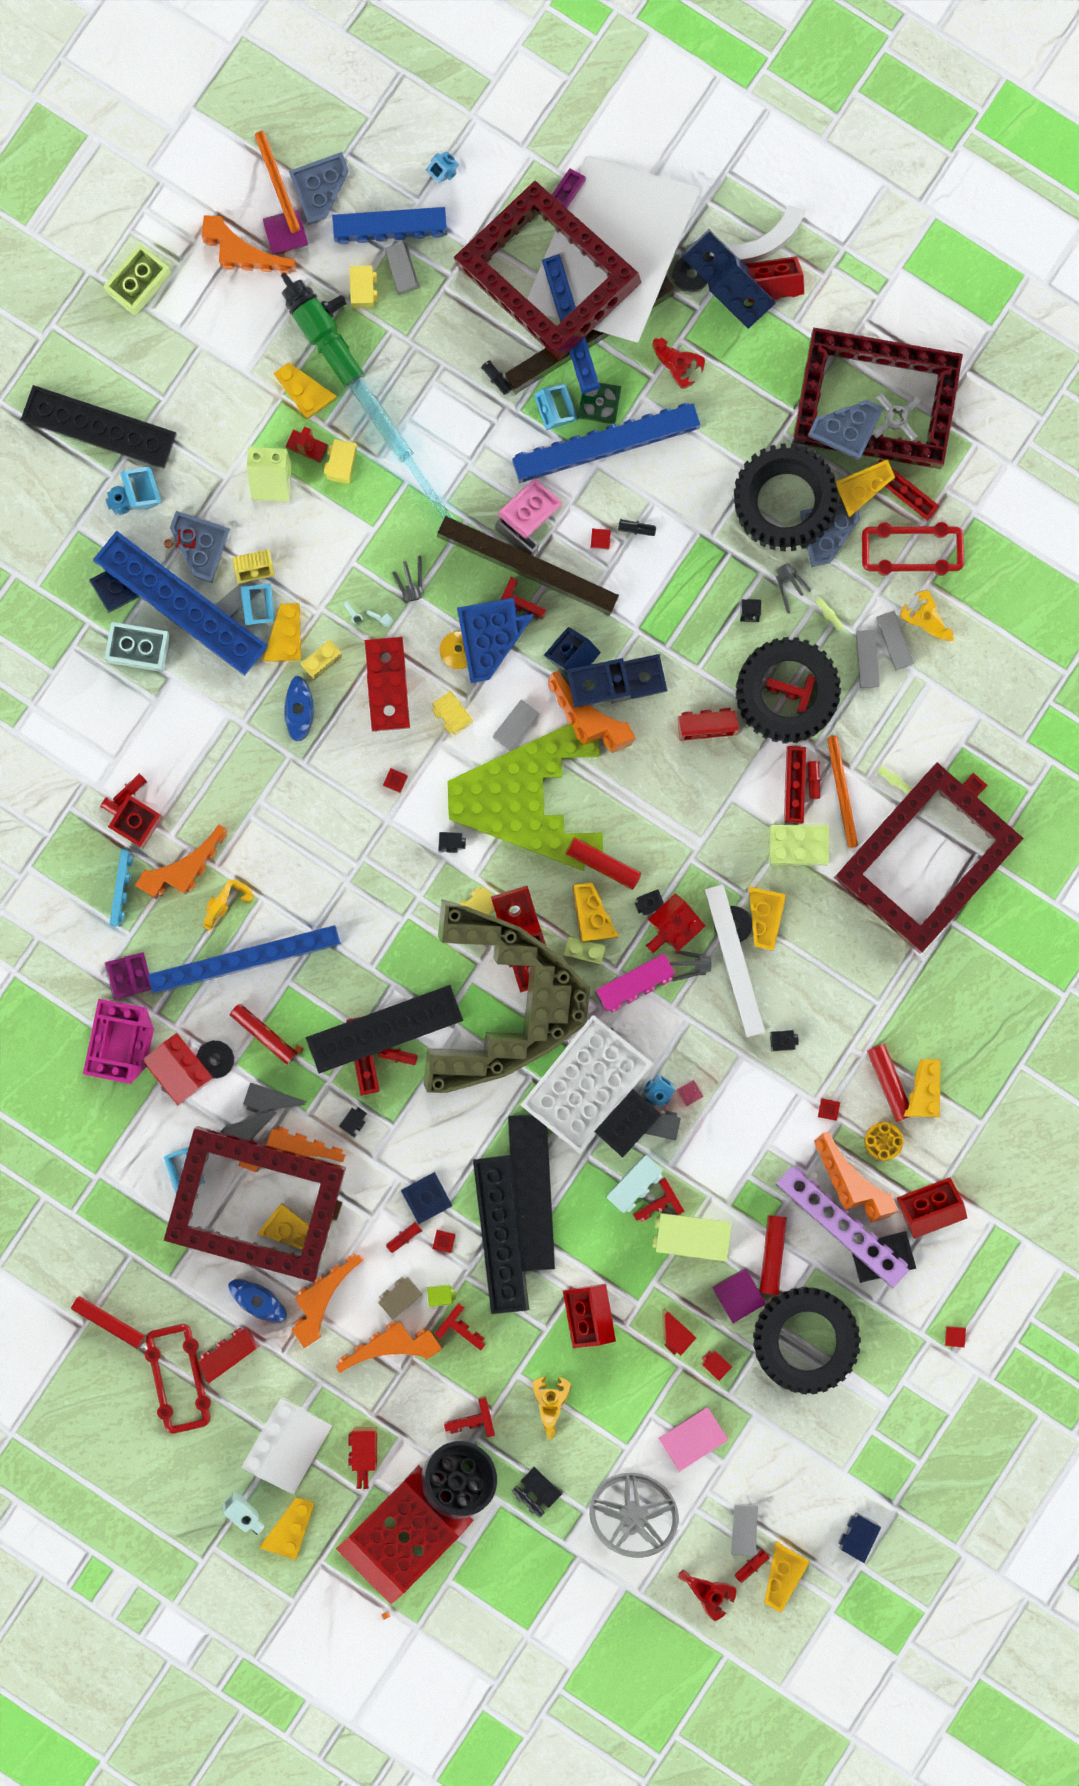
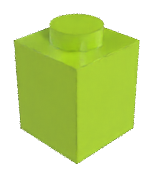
(440, 1295)

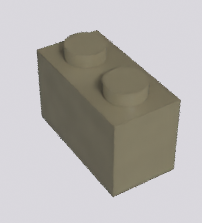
(400, 1298)

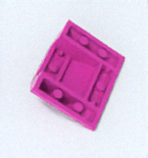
(118, 1041)

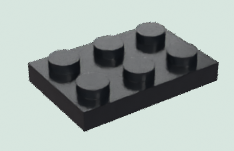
(627, 1123)
(898, 1244)

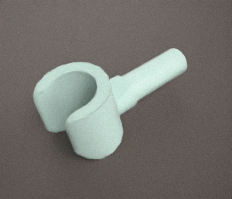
(353, 614)
(386, 620)

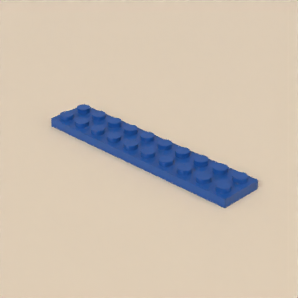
(180, 603)

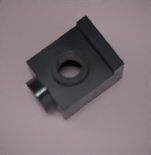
(750, 610)
(451, 842)
(641, 906)
(776, 1040)
(353, 1121)

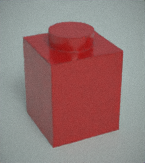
(715, 1364)

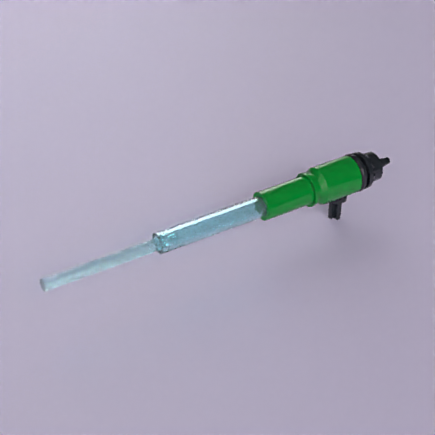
(321, 330)

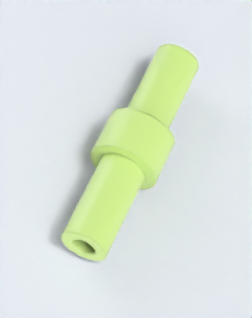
(829, 614)
(894, 779)

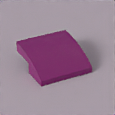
(569, 187)
(280, 236)
(128, 976)
(739, 1295)

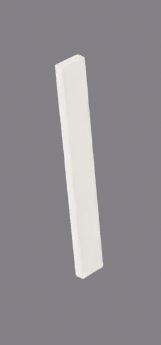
(734, 960)

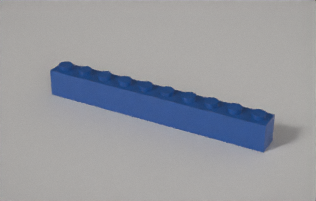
(606, 442)
(244, 959)

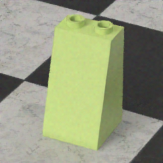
(269, 474)
(692, 1237)

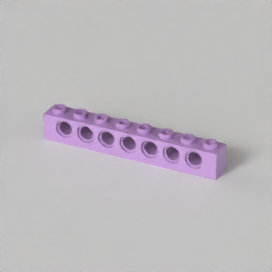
(891, 1277)

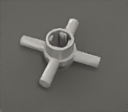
(897, 424)

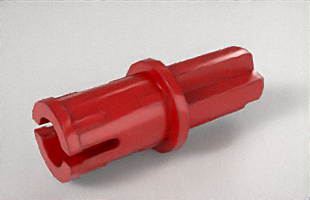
(814, 779)
(131, 788)
(399, 1056)
(404, 1237)
(752, 1566)

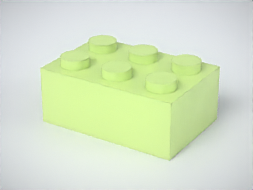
(137, 280)
(799, 845)

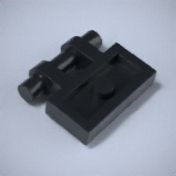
(541, 1487)

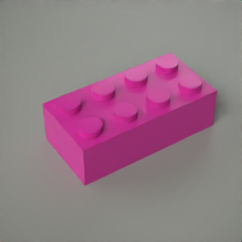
(635, 982)

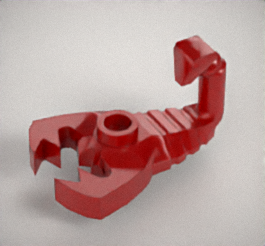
(677, 361)
(709, 1594)

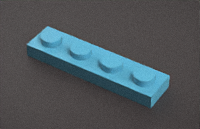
(120, 895)

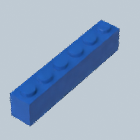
(389, 224)

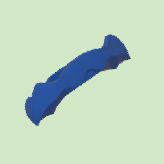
(298, 724)
(271, 1308)

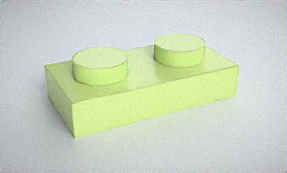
(584, 951)

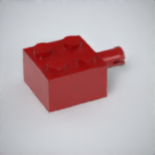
(132, 820)
(675, 924)
(363, 1454)

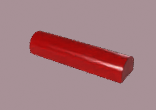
(911, 495)
(795, 785)
(603, 863)
(263, 1033)
(366, 1074)
(889, 1081)
(773, 1254)
(108, 1322)

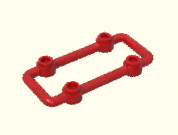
(940, 530)
(165, 1410)

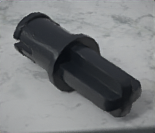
(496, 377)
(637, 528)

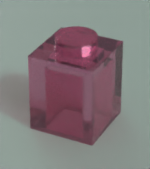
(689, 1093)

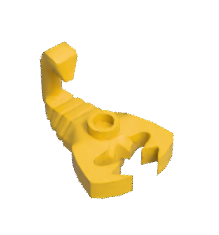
(927, 617)
(217, 906)
(550, 1402)

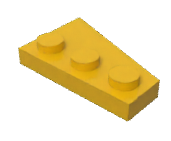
(863, 485)
(285, 635)
(591, 916)
(766, 916)
(926, 1093)
(286, 1227)
(290, 1529)
(784, 1576)

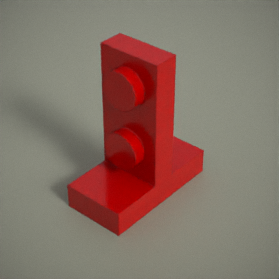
(306, 445)
(520, 603)
(792, 692)
(660, 1204)
(461, 1328)
(473, 1421)

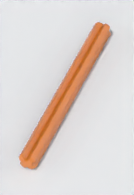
(277, 182)
(842, 791)

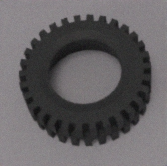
(781, 462)
(780, 727)
(767, 1340)

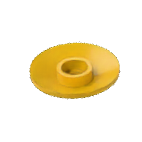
(447, 651)

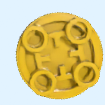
(883, 1141)

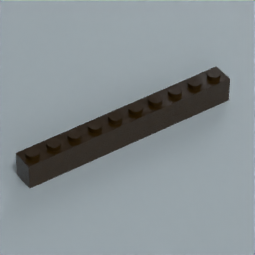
(545, 362)
(527, 565)

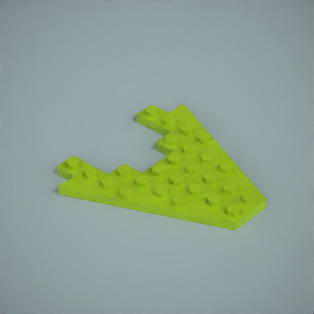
(508, 796)

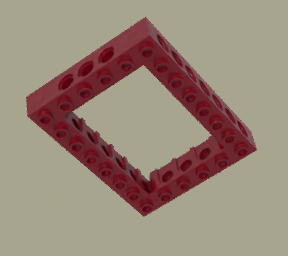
(588, 314)
(888, 353)
(922, 935)
(265, 1156)

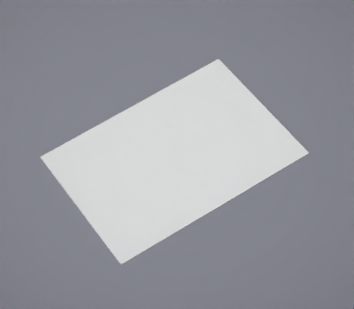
(640, 221)

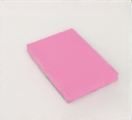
(530, 508)
(693, 1439)

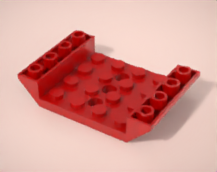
(387, 1560)

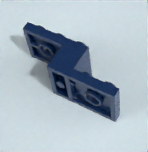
(728, 278)
(616, 680)

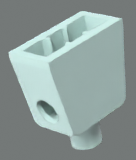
(236, 1508)

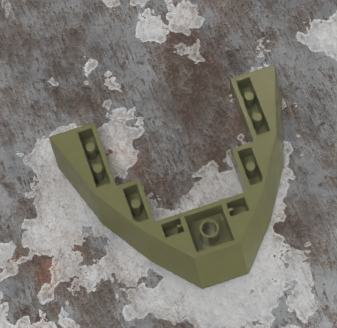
(554, 1003)

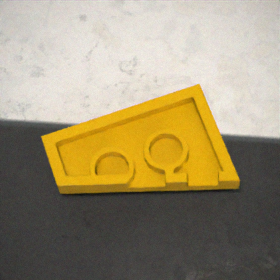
(303, 390)

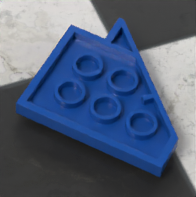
(489, 635)

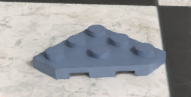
(319, 185)
(847, 428)
(209, 544)
(828, 545)

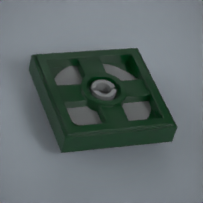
(600, 404)

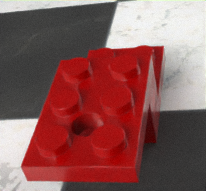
(387, 684)
(524, 918)

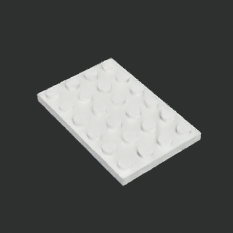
(586, 1083)

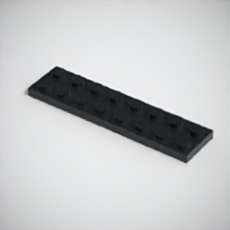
(98, 427)
(384, 1029)
(533, 1190)
(501, 1234)

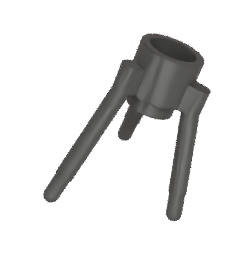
(787, 574)
(412, 591)
(702, 964)

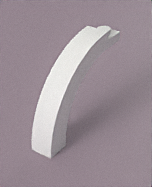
(770, 242)

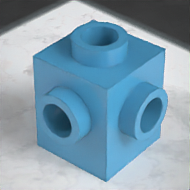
(443, 167)
(119, 507)
(659, 1091)

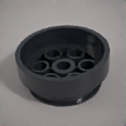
(481, 1472)

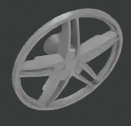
(633, 1516)

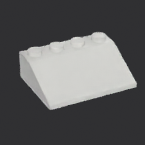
(286, 1446)

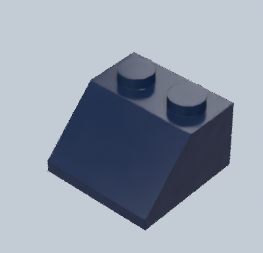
(572, 651)
(859, 1537)

